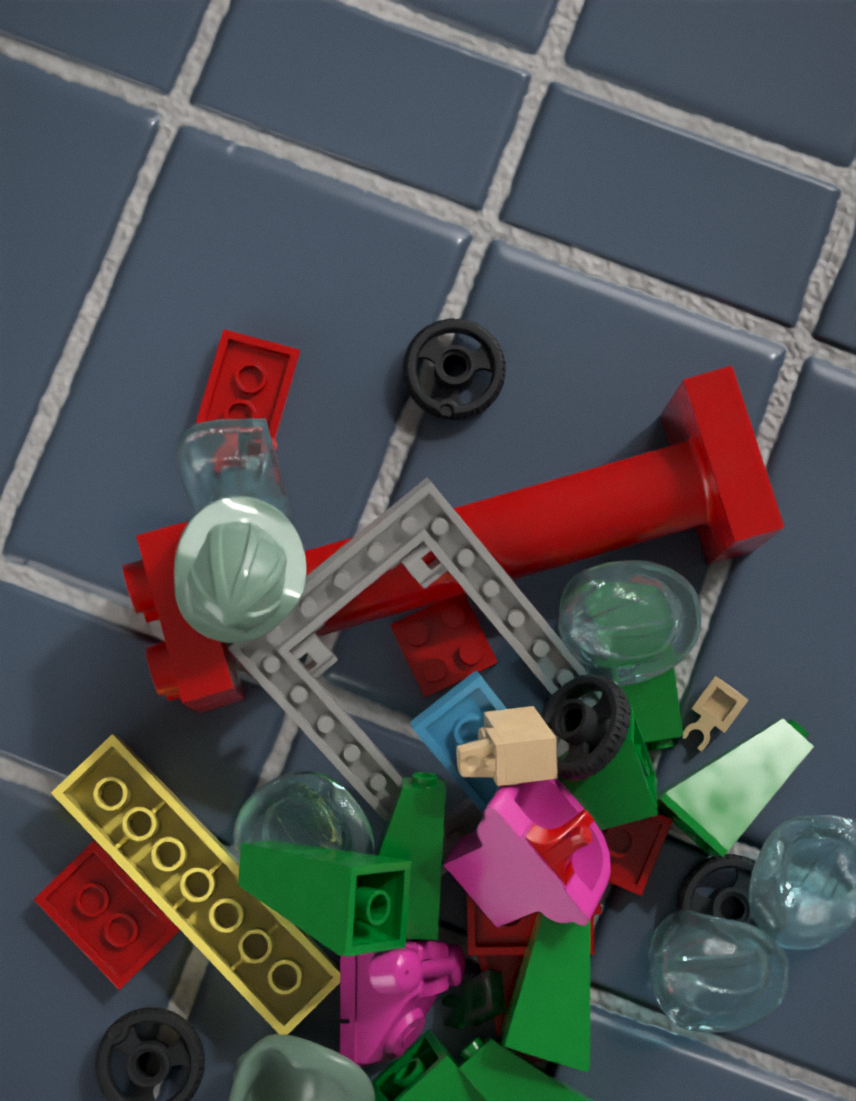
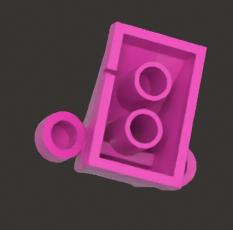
(391, 994)

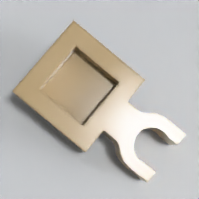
(718, 707)

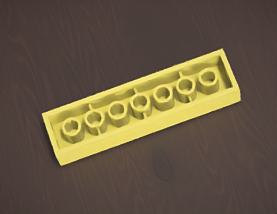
(197, 884)

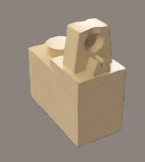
(510, 748)

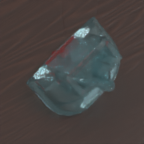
(231, 460)

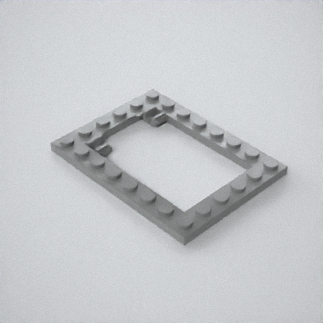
(404, 534)

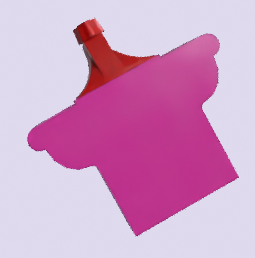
(533, 855)

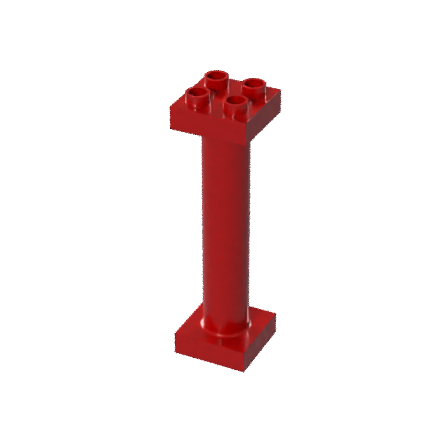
(702, 480)

